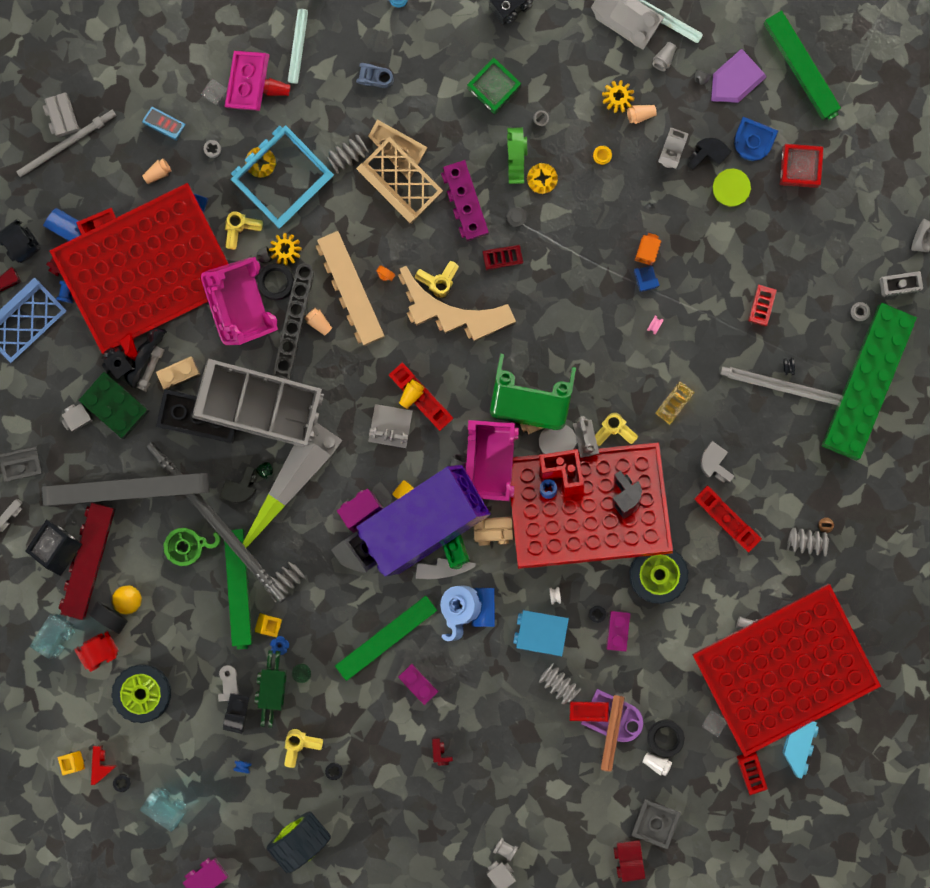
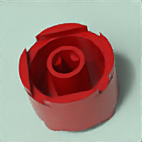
(96, 651)

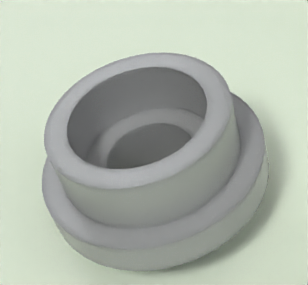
(866, 311)

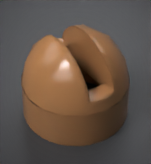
(826, 521)

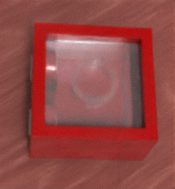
(801, 165)

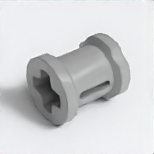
(505, 849)

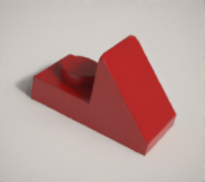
(95, 220)
(98, 770)

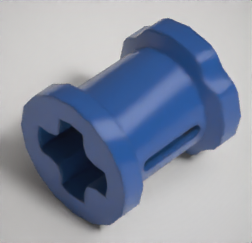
(64, 294)

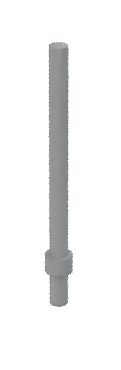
(98, 122)

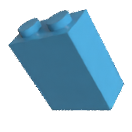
(541, 632)

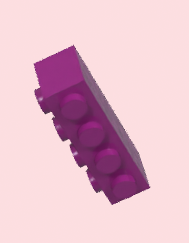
(465, 201)

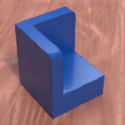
(646, 278)

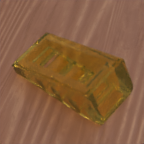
(667, 416)

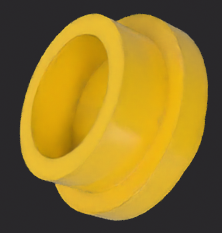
(602, 155)

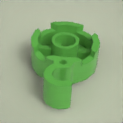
(516, 151)
(195, 546)

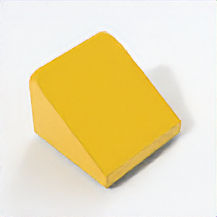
(402, 489)
(268, 625)
(71, 763)

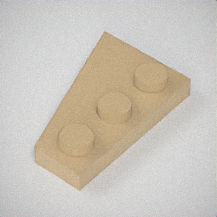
(412, 148)

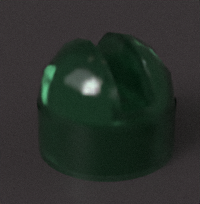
(264, 470)

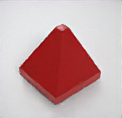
(129, 347)

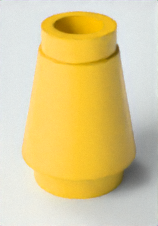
(411, 393)

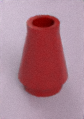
(275, 88)

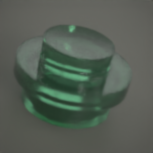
(301, 673)

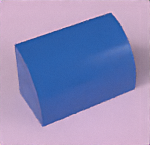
(62, 224)
(487, 615)

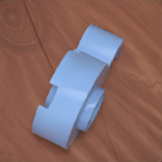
(458, 616)

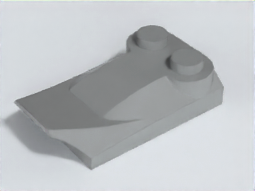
(629, 19)

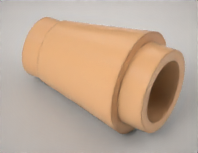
(640, 113)
(157, 171)
(318, 321)

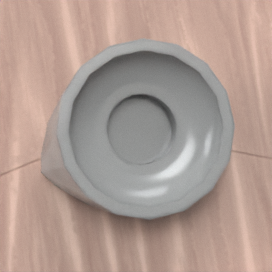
(922, 237)

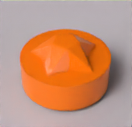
(384, 273)

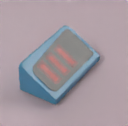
(163, 123)

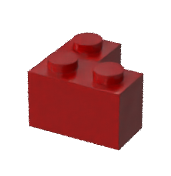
(565, 466)

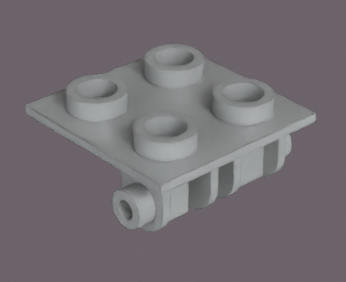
(390, 426)

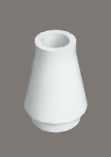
(659, 764)

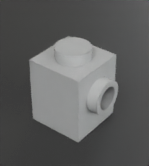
(76, 417)
(501, 874)

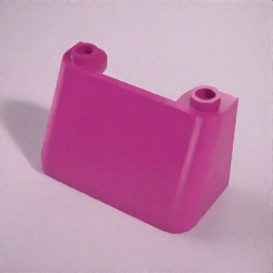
(237, 302)
(491, 458)

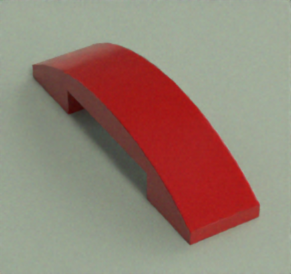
(426, 402)
(727, 519)

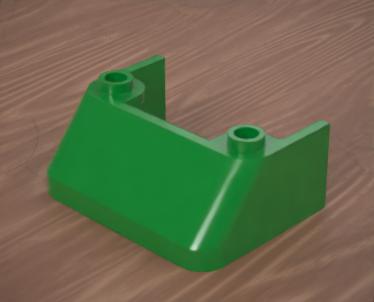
(530, 405)

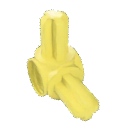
(233, 231)
(432, 281)
(621, 429)
(293, 748)

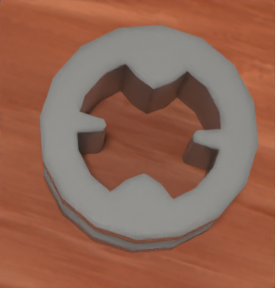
(214, 143)

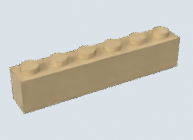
(351, 289)

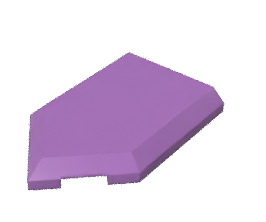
(736, 78)

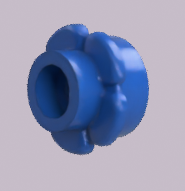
(284, 645)

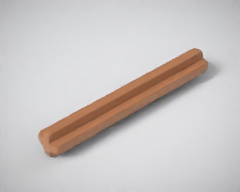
(612, 733)

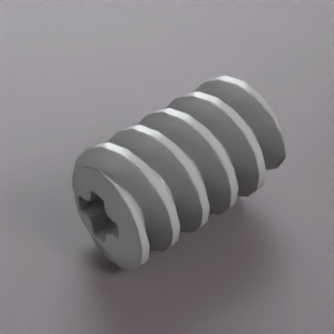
(347, 154)
(808, 541)
(287, 578)
(558, 684)

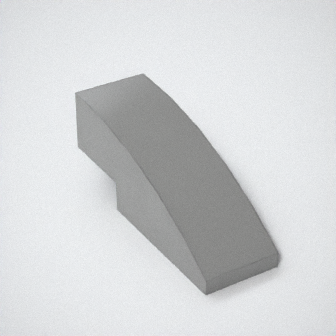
(442, 570)

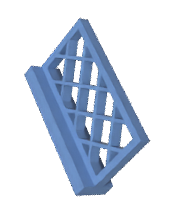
(15, 303)

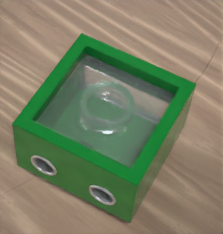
(494, 85)

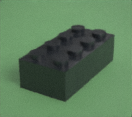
(176, 415)

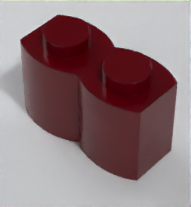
(630, 860)

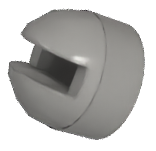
(544, 120)

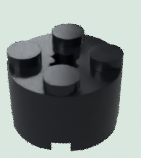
(18, 241)

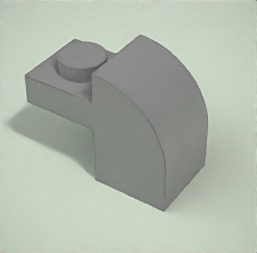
(673, 148)
(710, 462)

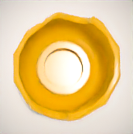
(126, 599)

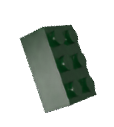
(113, 405)

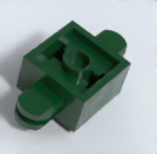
(272, 689)

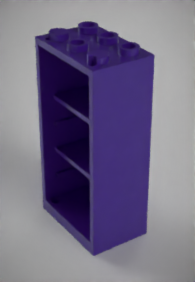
(423, 520)

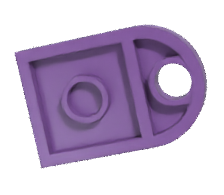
(629, 714)

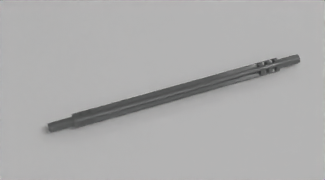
(221, 528)

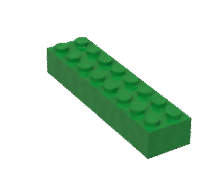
(869, 381)

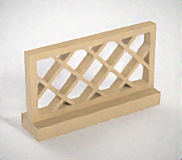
(387, 191)

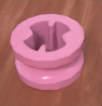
(655, 324)

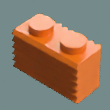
(648, 249)

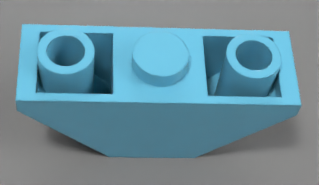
(799, 747)

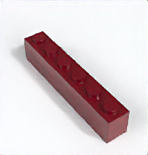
(87, 561)

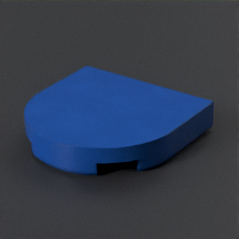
(754, 139)

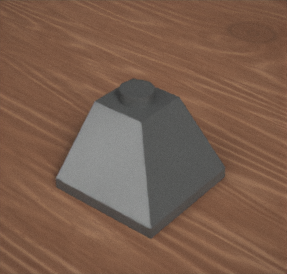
(354, 554)

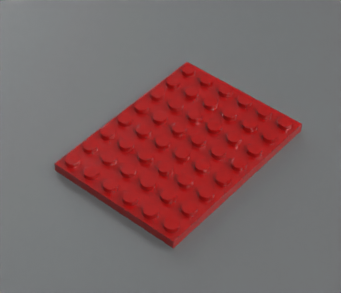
(140, 267)
(586, 523)
(786, 670)

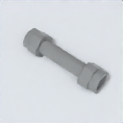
(143, 384)

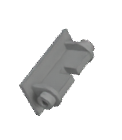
(585, 437)

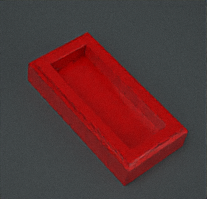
(589, 711)

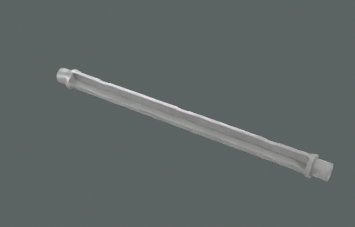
(781, 385)

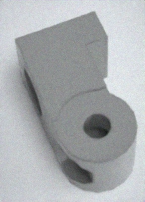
(230, 682)

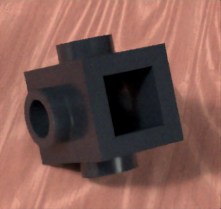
(118, 368)

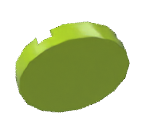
(731, 187)

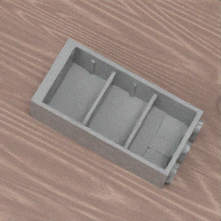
(257, 403)

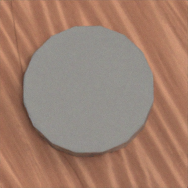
(557, 440)

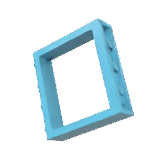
(252, 159)

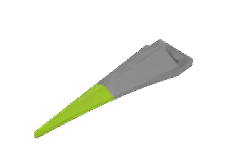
(295, 473)

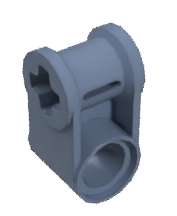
(373, 76)

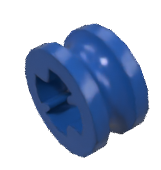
(548, 494)
(242, 766)

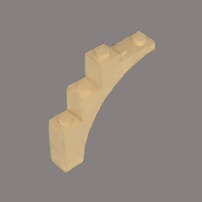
(426, 307)

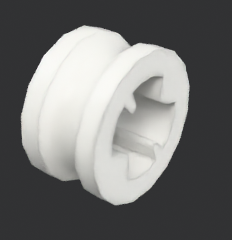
(555, 595)

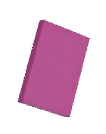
(247, 80)

